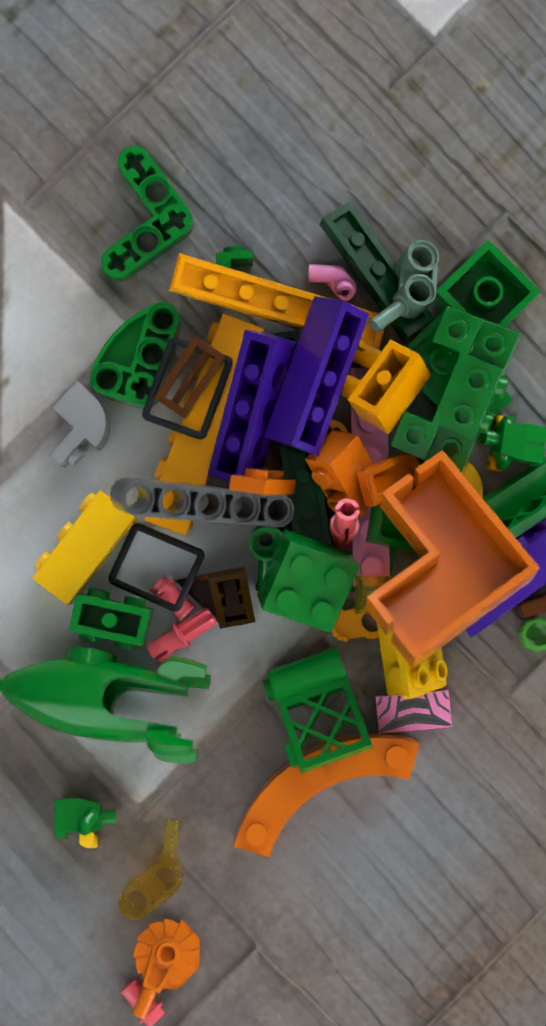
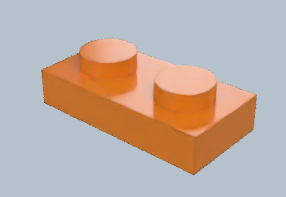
(262, 482)

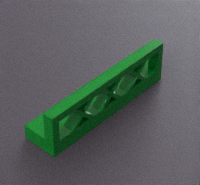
(521, 500)

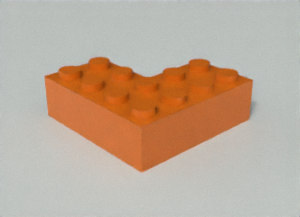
(464, 562)

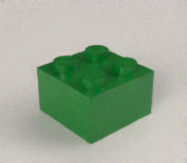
(487, 287)
(307, 581)

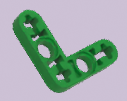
(160, 213)

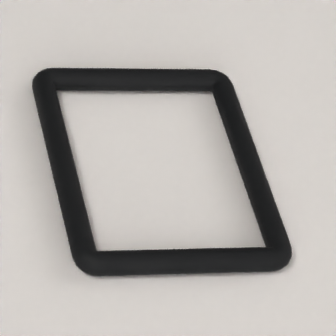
(157, 381)
(145, 595)

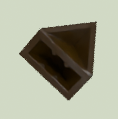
(225, 595)

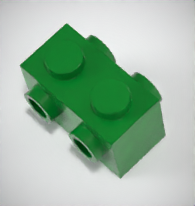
(100, 617)

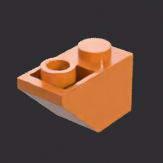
(337, 466)

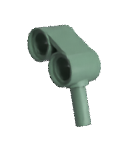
(414, 279)

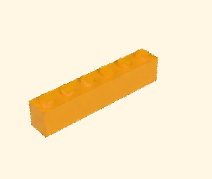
(189, 456)

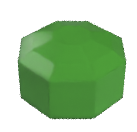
(533, 633)

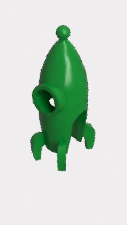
(82, 689)

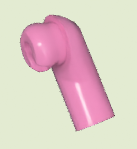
(335, 277)

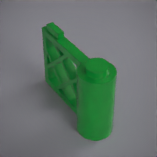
(305, 682)

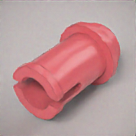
(168, 591)
(131, 993)

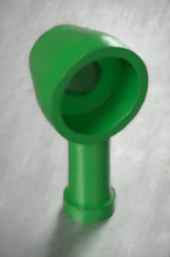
(263, 550)

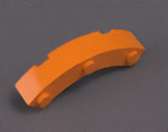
(290, 789)

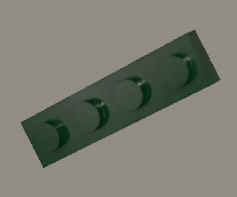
(370, 264)

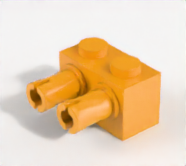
(388, 385)

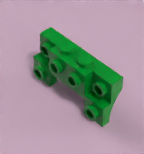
(469, 394)

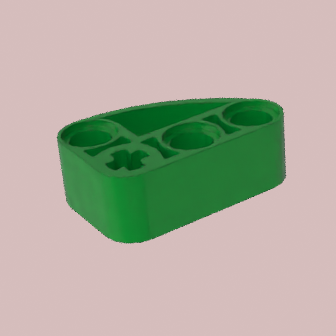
(126, 351)

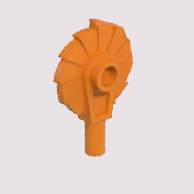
(166, 958)

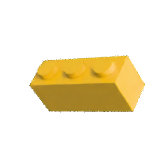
(82, 547)

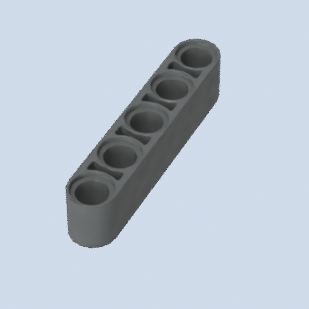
(186, 503)

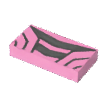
(419, 713)

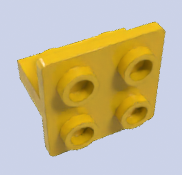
(409, 681)

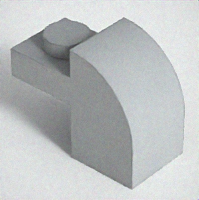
(89, 423)

